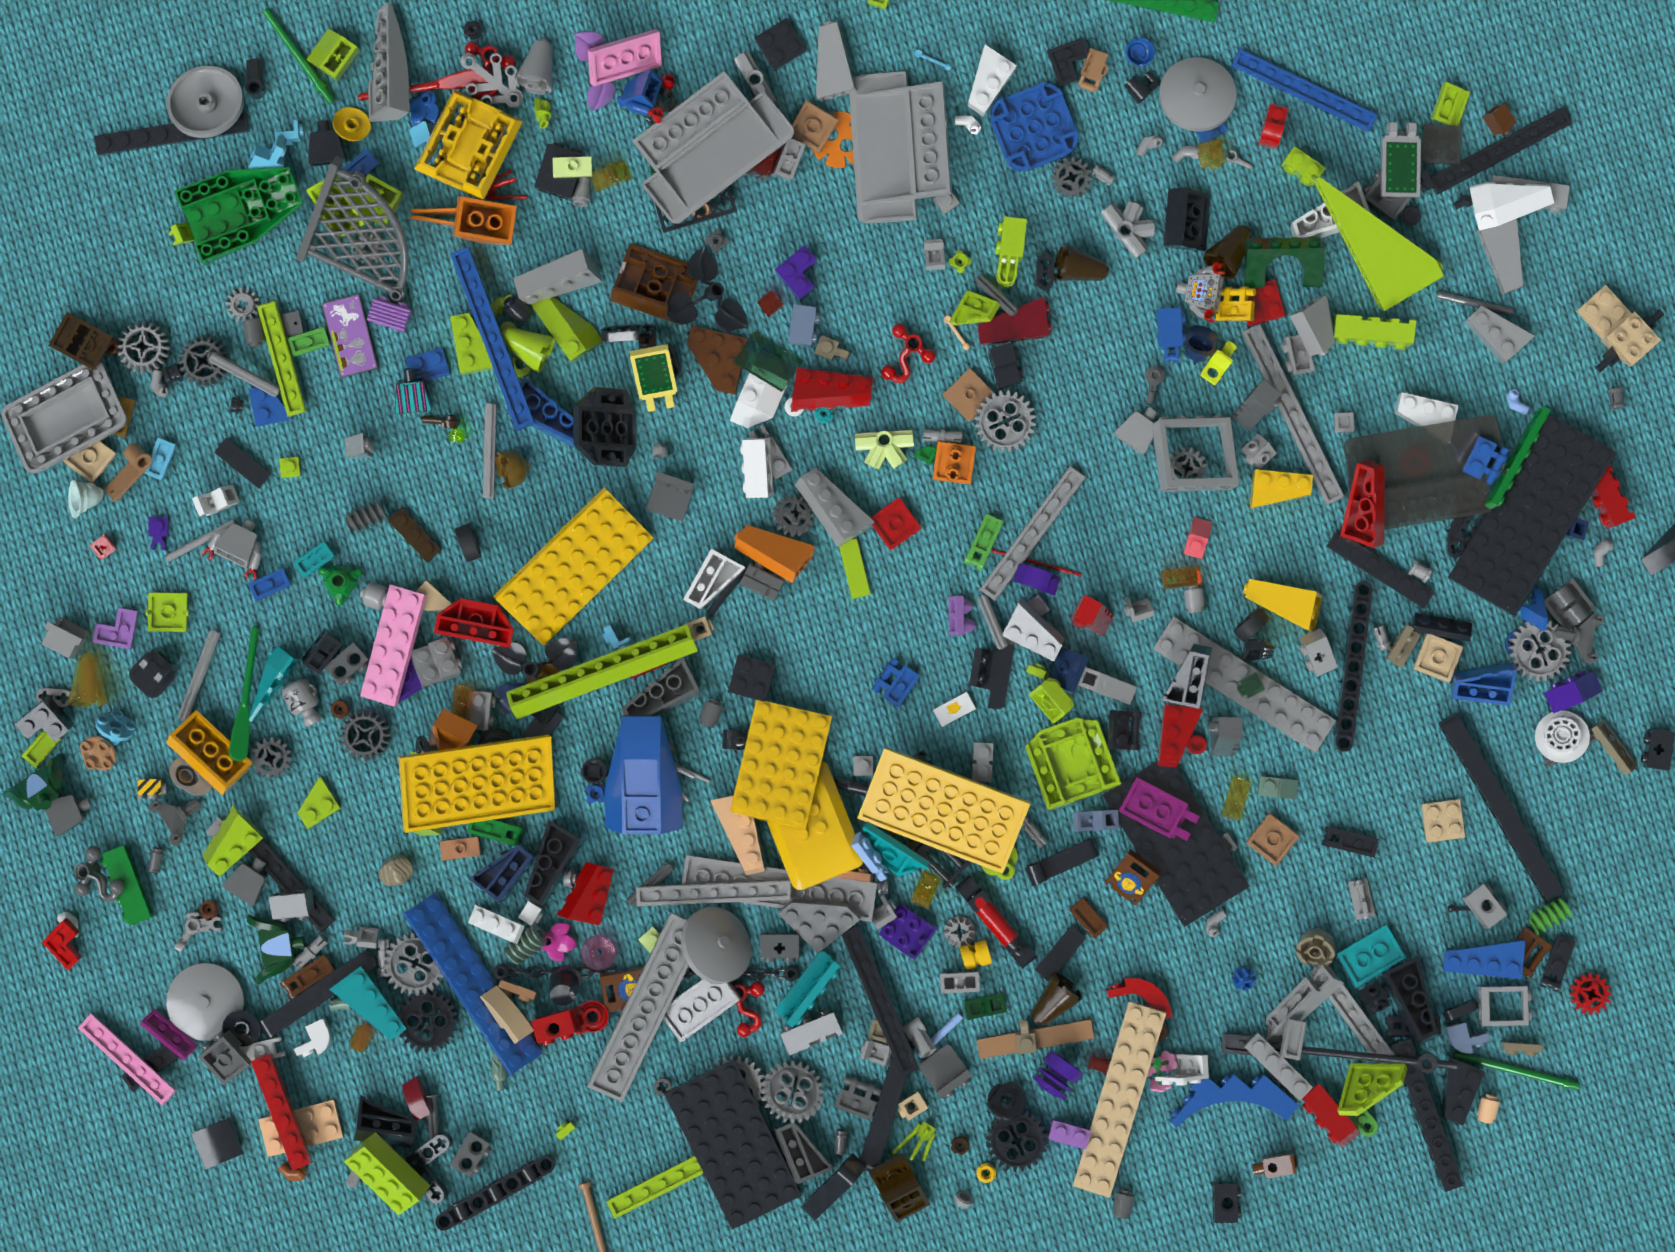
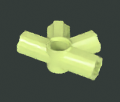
(891, 451)

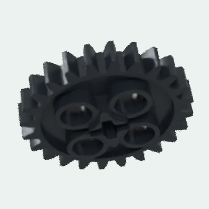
(439, 1034)
(1001, 1147)

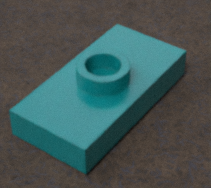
(314, 559)

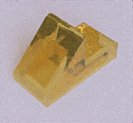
(610, 176)
(925, 889)

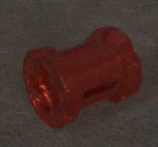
(1098, 1064)

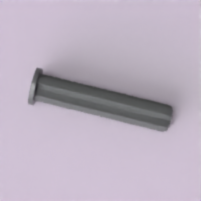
(433, 1121)

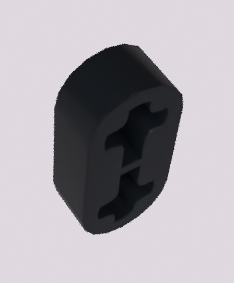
(1039, 272)
(1460, 1010)

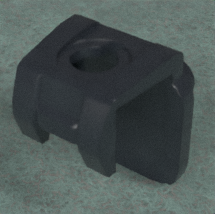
(153, 673)

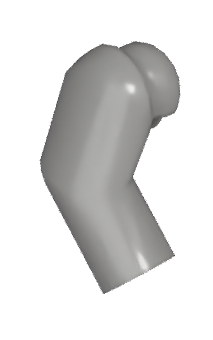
(1186, 150)
(156, 384)
(1600, 550)
(1212, 923)

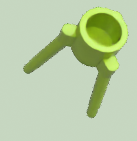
(925, 1133)

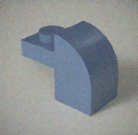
(1095, 820)
(1459, 1038)

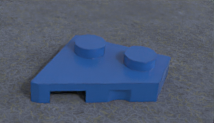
(267, 408)

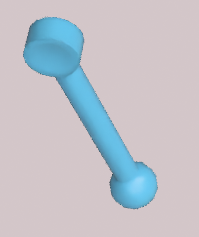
(918, 53)

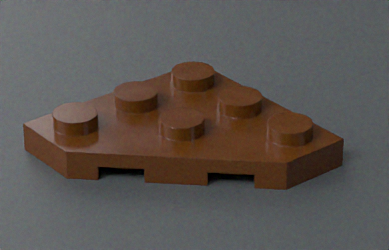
(716, 355)

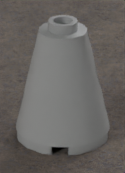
(537, 69)

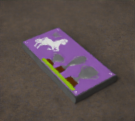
(350, 336)

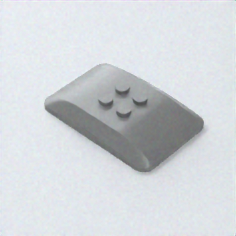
(64, 417)

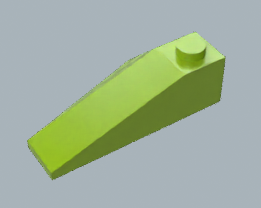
(570, 330)

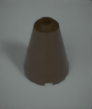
(1229, 251)
(1078, 265)
(1055, 999)

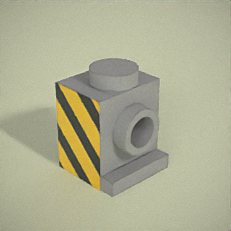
(151, 788)

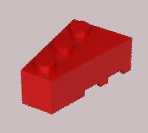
(1175, 733)
(589, 895)
(1327, 1116)

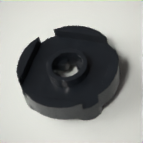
(1006, 1091)

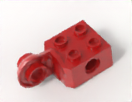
(570, 1022)

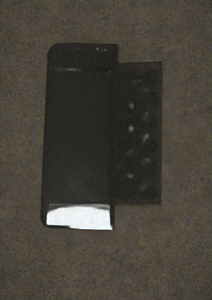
(1425, 469)

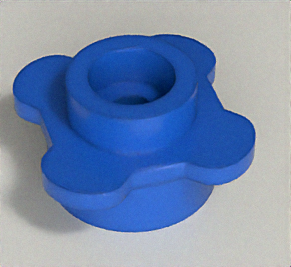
(591, 797)

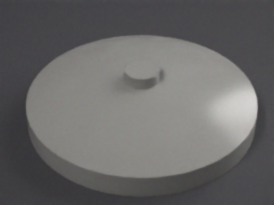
(1197, 94)
(205, 101)
(716, 945)
(202, 999)

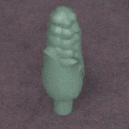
(498, 1072)

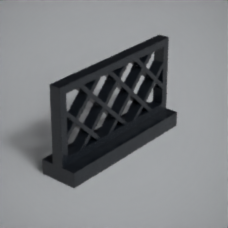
(704, 218)

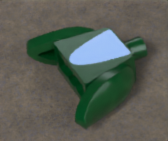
(40, 787)
(276, 946)

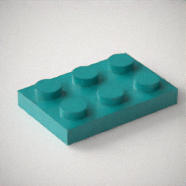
(1370, 955)

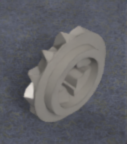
(952, 925)

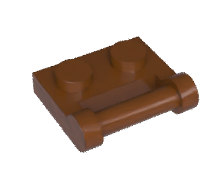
(1531, 941)

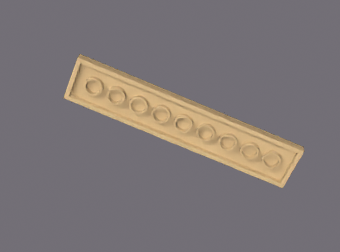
(1119, 1099)

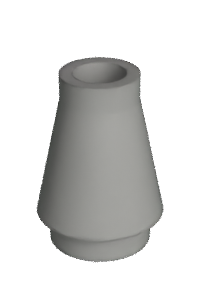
(582, 192)

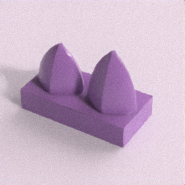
(957, 622)

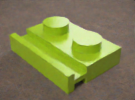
(1450, 104)

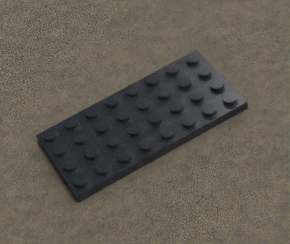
(1194, 872)
(732, 1143)

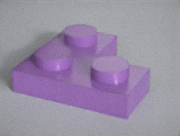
(120, 635)

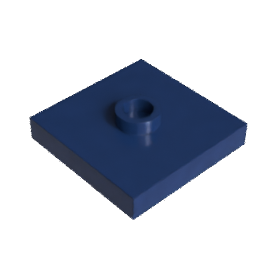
(1068, 669)

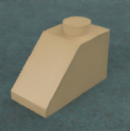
(435, 600)

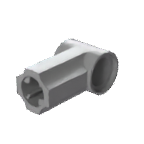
(917, 1034)

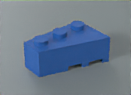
(1485, 684)

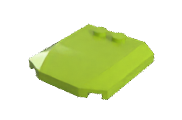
(1071, 762)

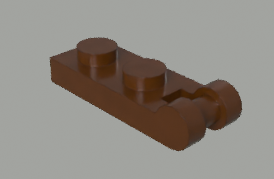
(308, 976)

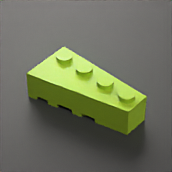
(1374, 331)

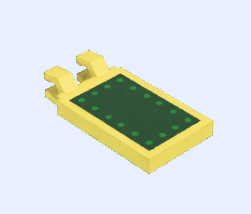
(654, 375)

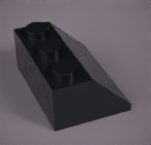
(1186, 219)

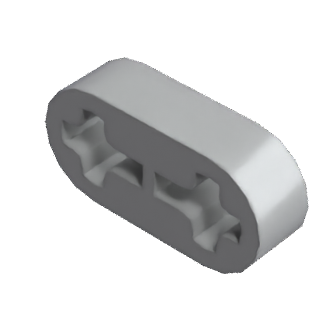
(55, 692)

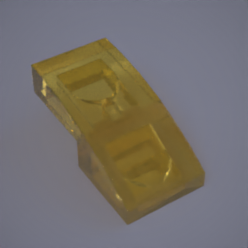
(1236, 798)

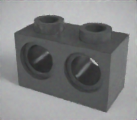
(344, 660)
(467, 1151)

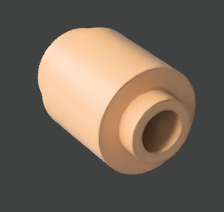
(1488, 1108)

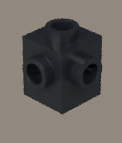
(1374, 998)

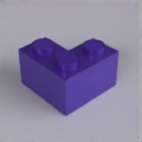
(793, 271)
(1573, 692)

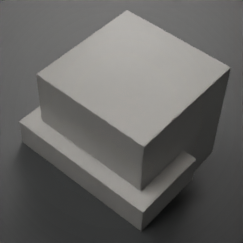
(64, 637)

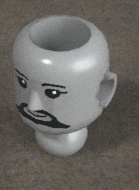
(302, 699)

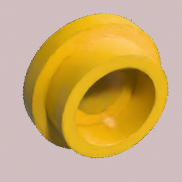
(990, 1177)

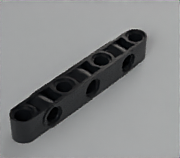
(495, 1192)

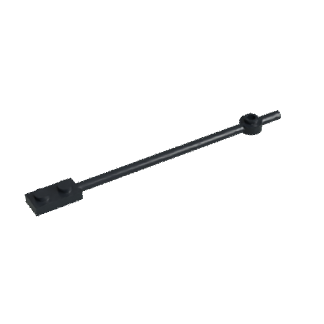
(1235, 1043)

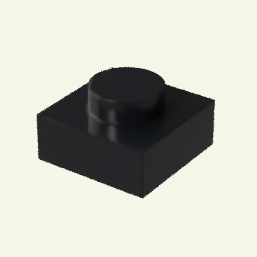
(1425, 182)

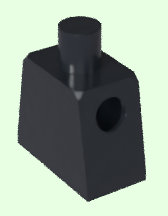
(324, 145)

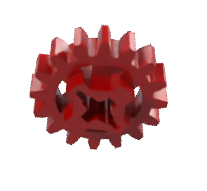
(1586, 999)

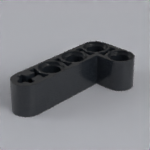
(1061, 861)
(834, 1187)

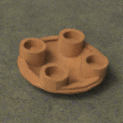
(98, 753)

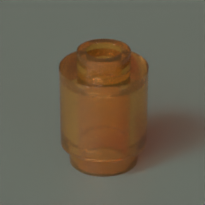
(361, 1037)

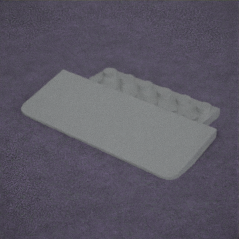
(708, 145)
(898, 145)

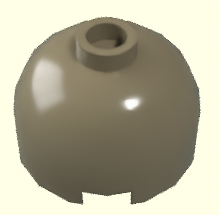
(1316, 948)

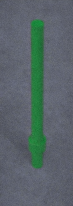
(320, 86)

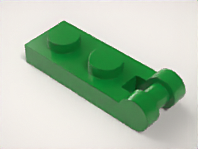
(496, 831)

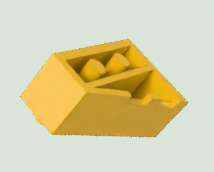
(1276, 487)

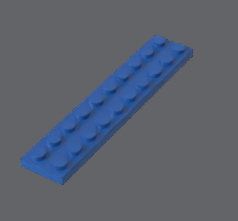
(467, 978)

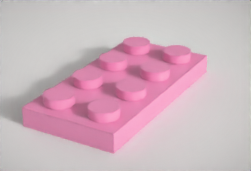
(624, 57)

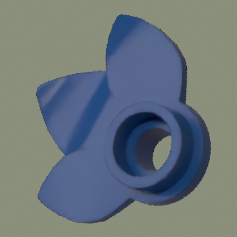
(421, 109)

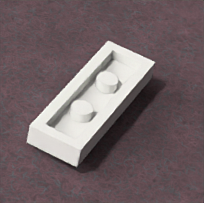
(496, 924)

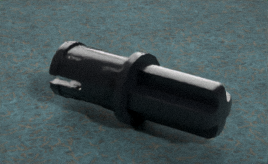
(851, 786)

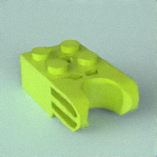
(1009, 249)

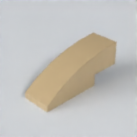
(507, 1014)

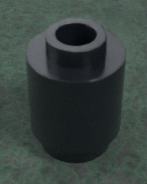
(516, 309)

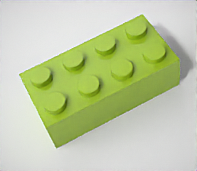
(387, 1173)

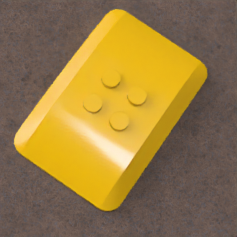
(825, 845)

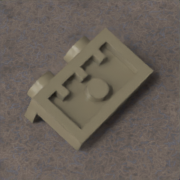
(1402, 646)

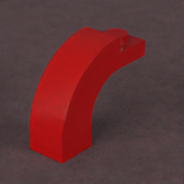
(1143, 988)

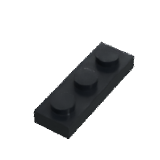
(1442, 627)

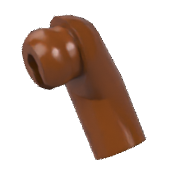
(295, 1175)

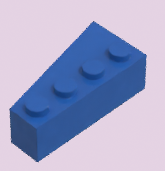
(547, 414)
(1494, 959)

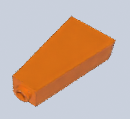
(775, 552)

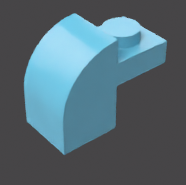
(268, 158)

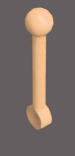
(966, 346)

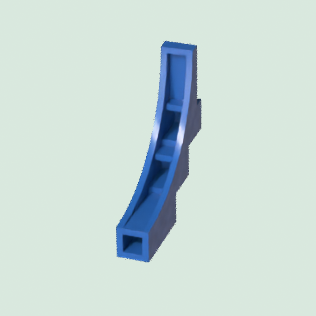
(1261, 1092)

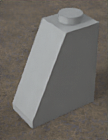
(1315, 326)

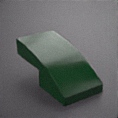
(985, 1006)

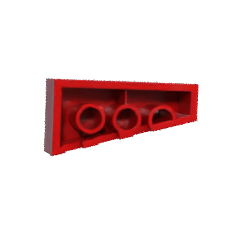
(1365, 506)

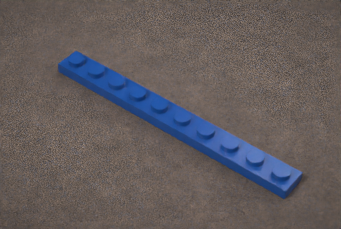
(492, 338)

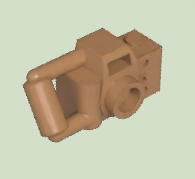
(1093, 68)

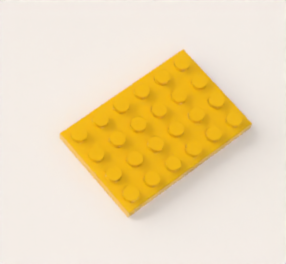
(780, 764)

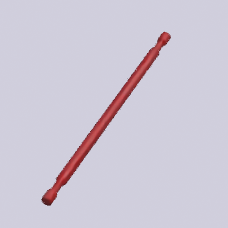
(1043, 564)

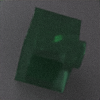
(1250, 685)

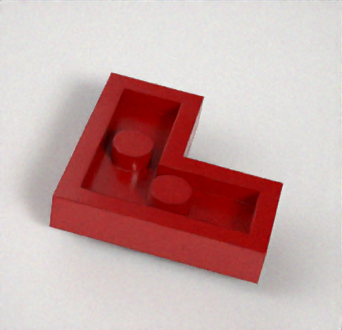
(59, 943)

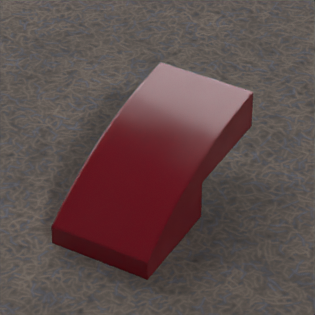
(415, 1097)

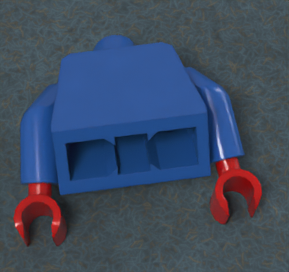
(642, 93)

